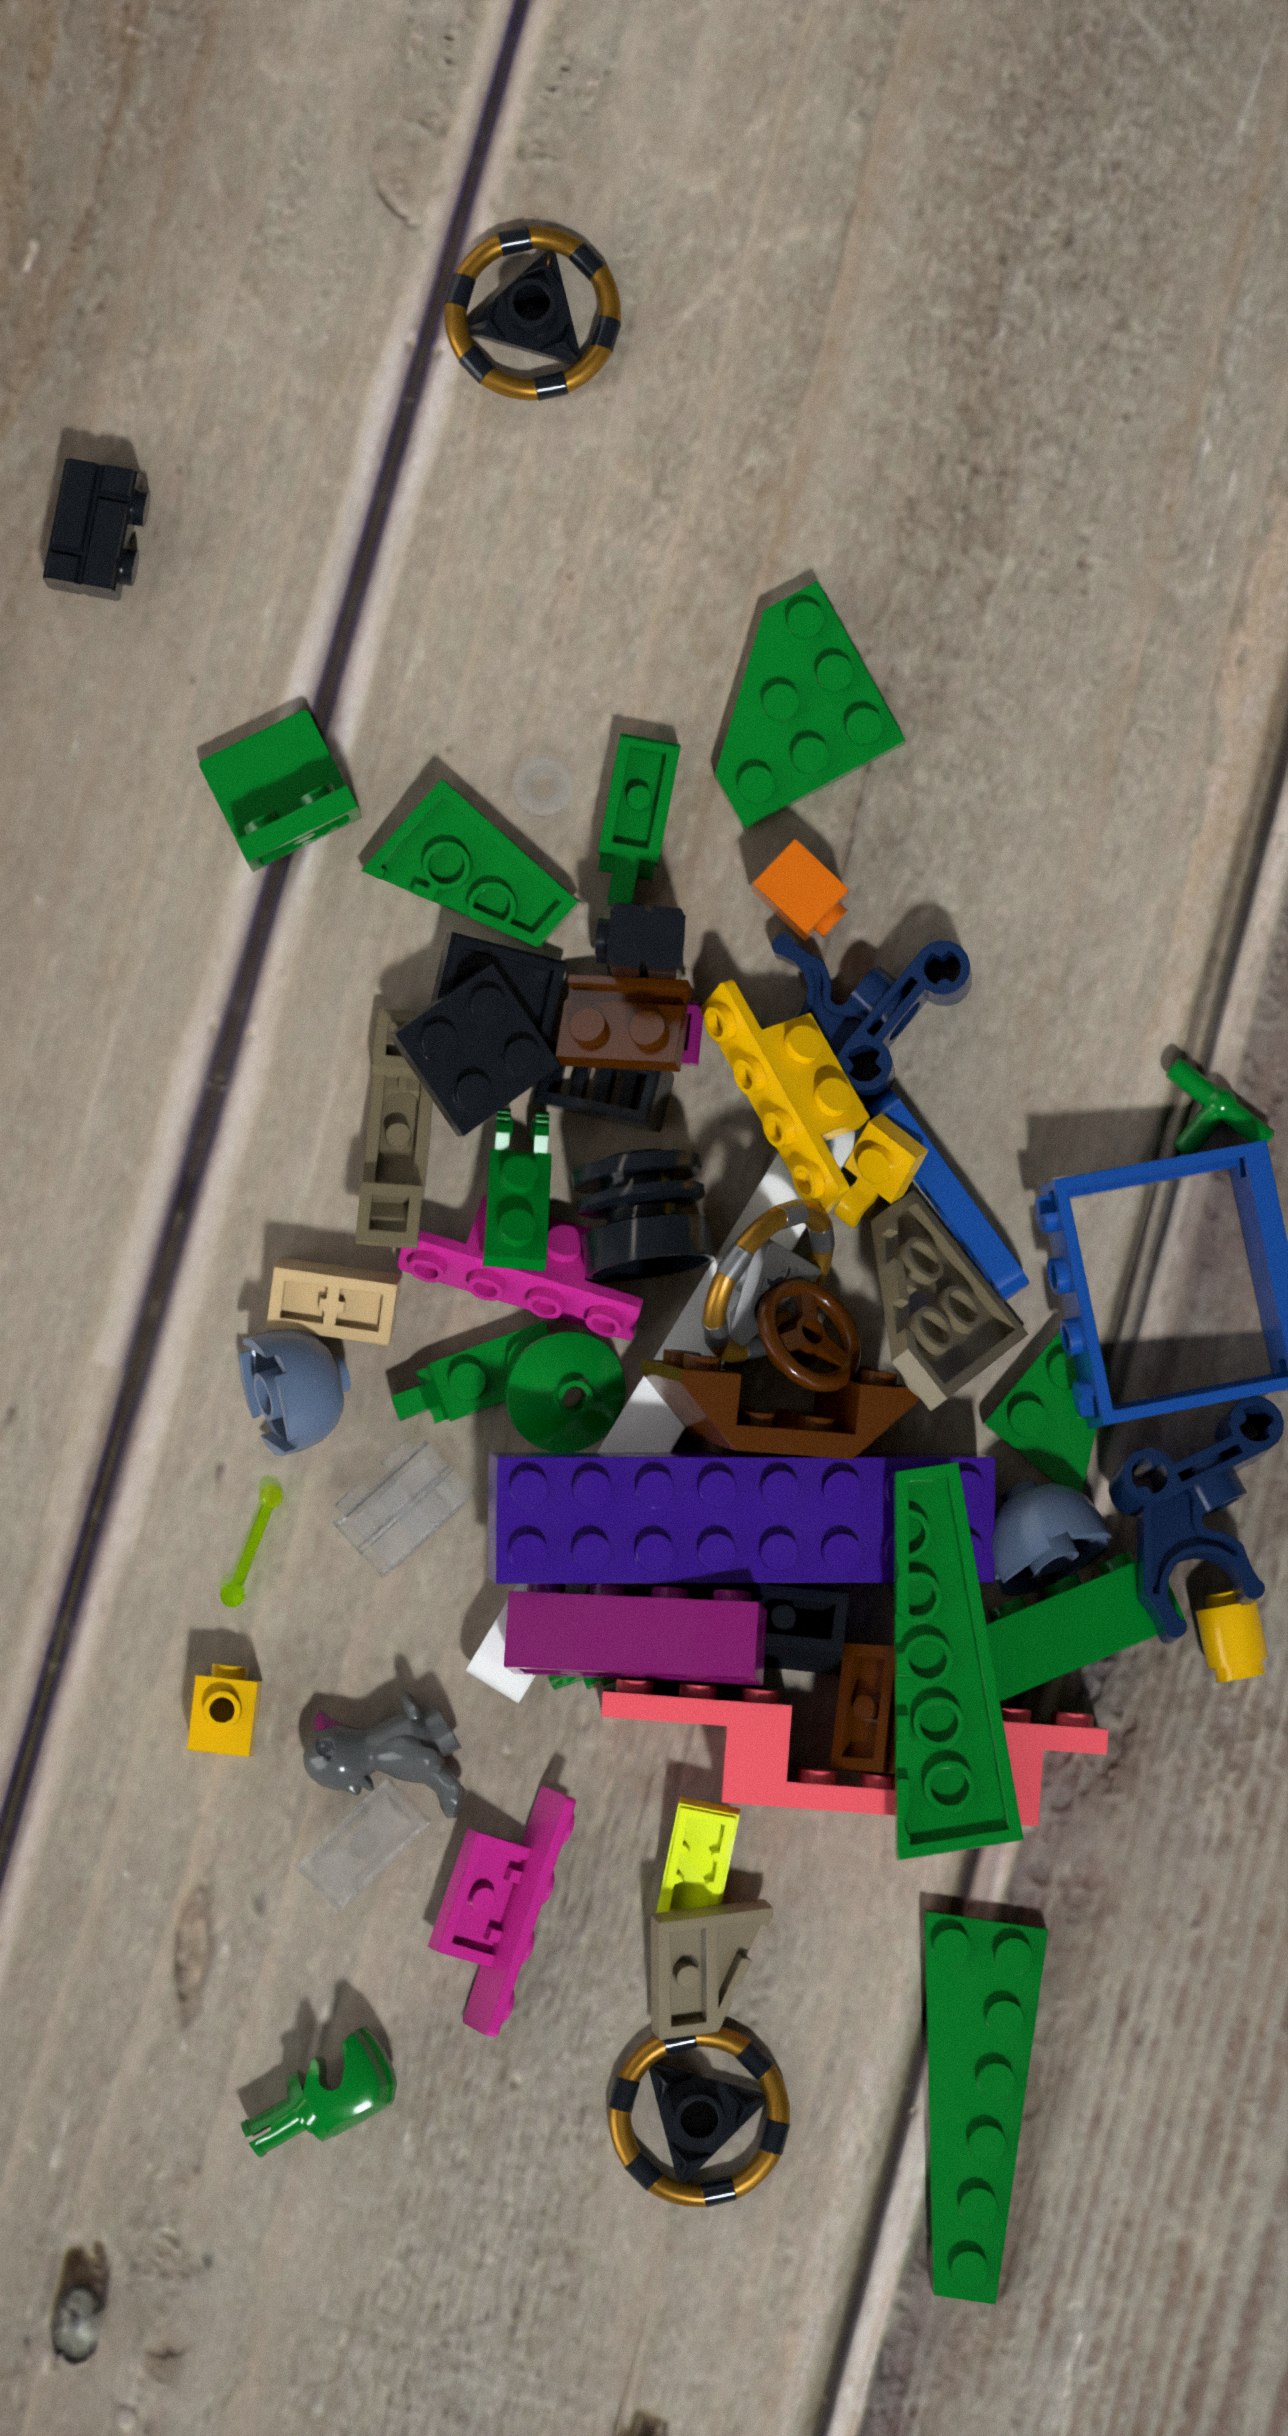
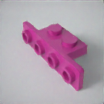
(550, 1294)
(496, 1903)

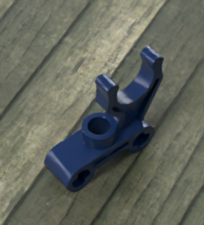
(877, 1007)
(1183, 1494)

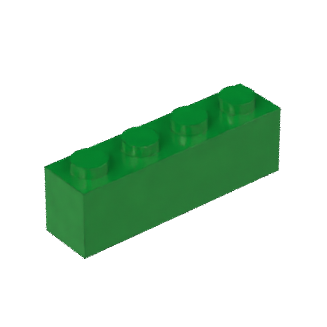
(1069, 1628)

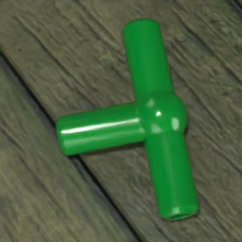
(1217, 1106)

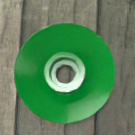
(545, 1374)

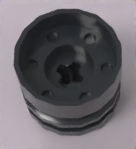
(641, 1203)

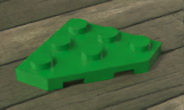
(801, 711)

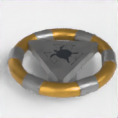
(756, 1265)

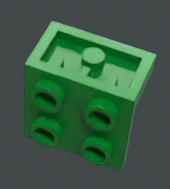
(279, 790)

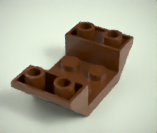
(838, 1427)

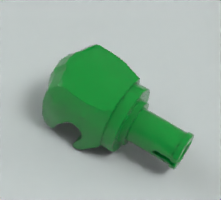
(326, 2112)

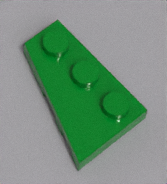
(472, 867)

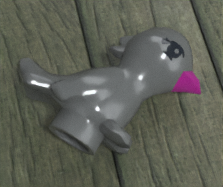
(404, 1746)

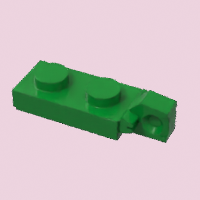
(636, 813)
(467, 1379)

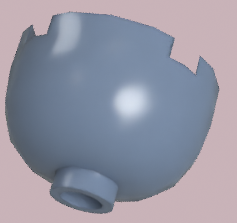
(294, 1386)
(1044, 1533)

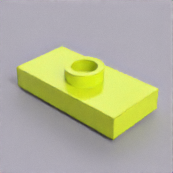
(698, 1855)

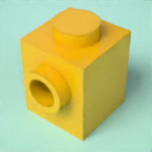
(225, 1711)

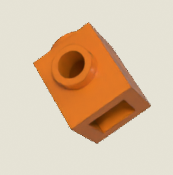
(802, 892)

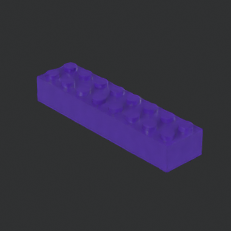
(710, 1516)

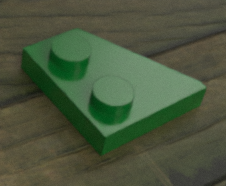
(1042, 1421)

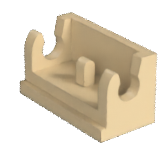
(334, 1300)

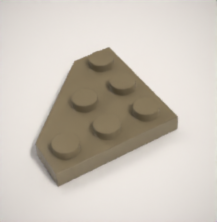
(936, 1304)

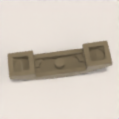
(395, 1145)

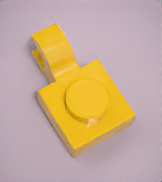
(885, 1166)

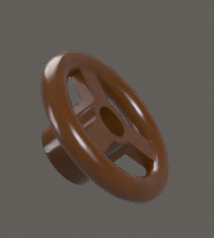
(804, 1339)

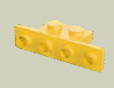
(792, 1087)

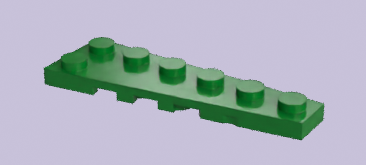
(948, 1717)
(979, 2047)

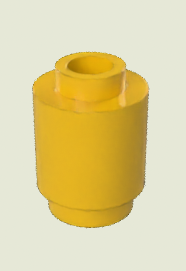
(1232, 1637)

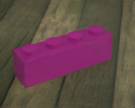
(636, 1636)

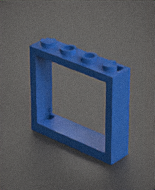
(1267, 1258)

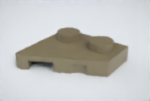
(699, 1963)

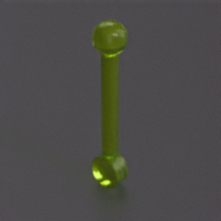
(233, 1593)

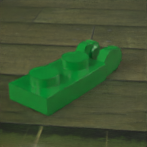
(518, 1197)

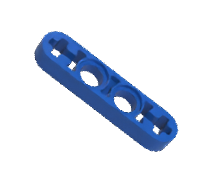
(956, 1205)

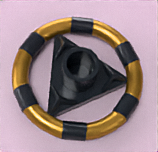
(532, 313)
(699, 2118)

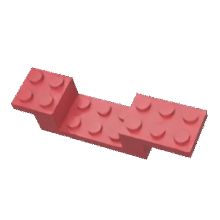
(760, 1740)

